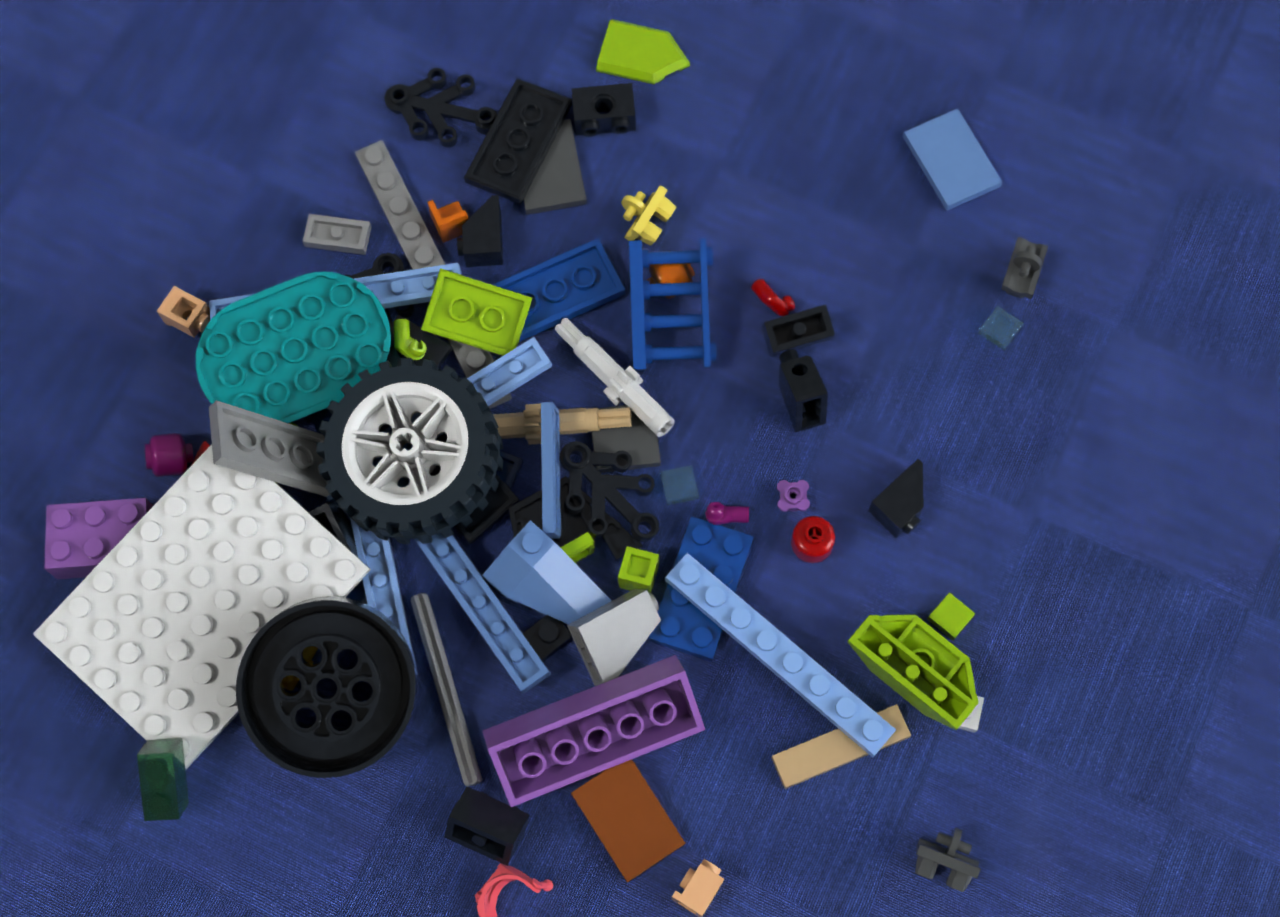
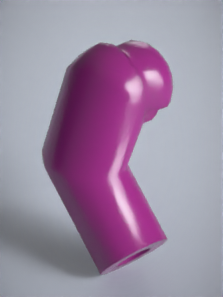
(720, 514)

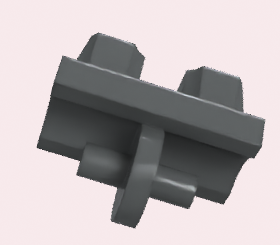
(1024, 268)
(961, 866)

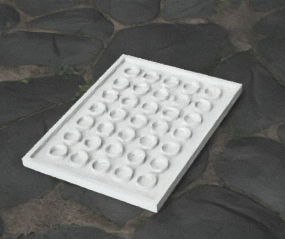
(185, 596)

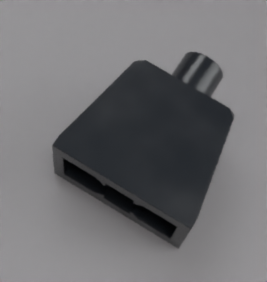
(802, 391)

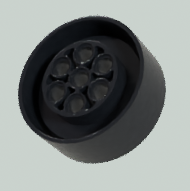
(271, 711)

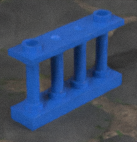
(643, 290)

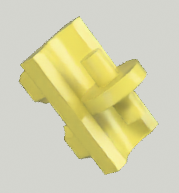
(655, 205)

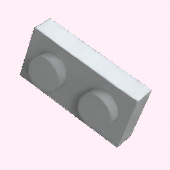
(337, 234)

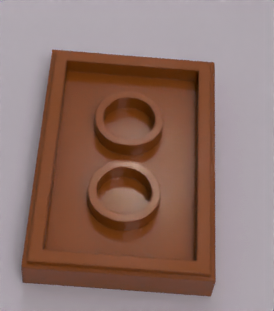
(628, 819)

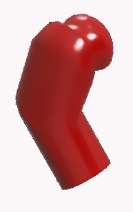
(771, 299)

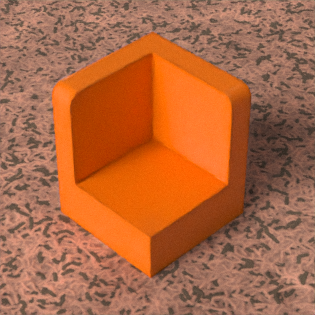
(448, 219)

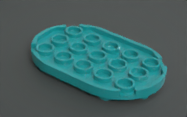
(293, 346)

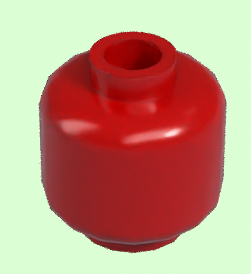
(813, 539)

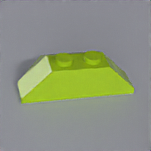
(918, 666)

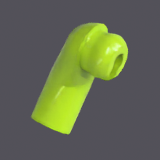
(404, 343)

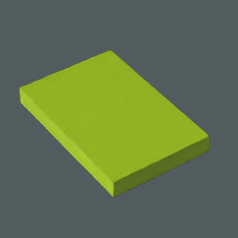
(476, 313)

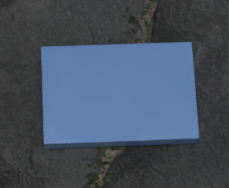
(952, 159)

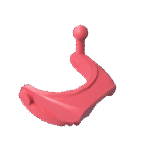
(488, 894)

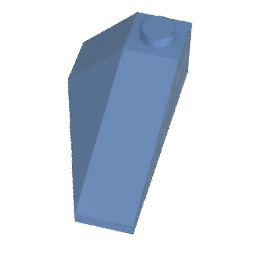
(544, 577)

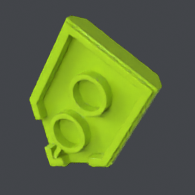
(639, 53)

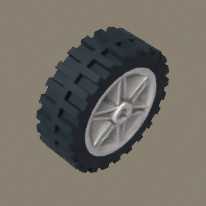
(428, 502)

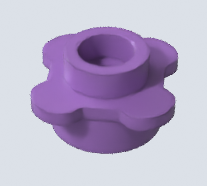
(787, 503)

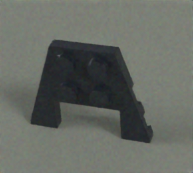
(572, 525)

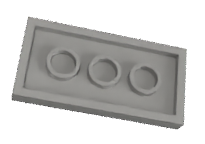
(266, 448)

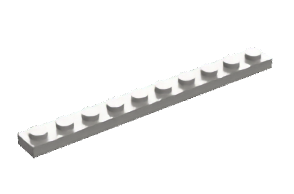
(413, 237)

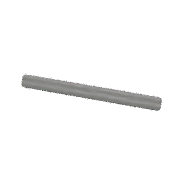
(446, 690)

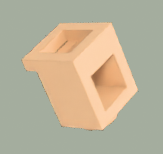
(179, 306)
(699, 888)

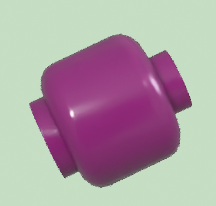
(168, 455)

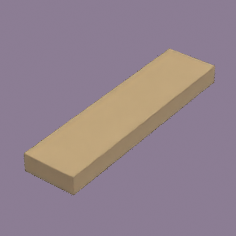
(830, 751)

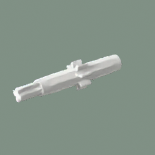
(620, 383)

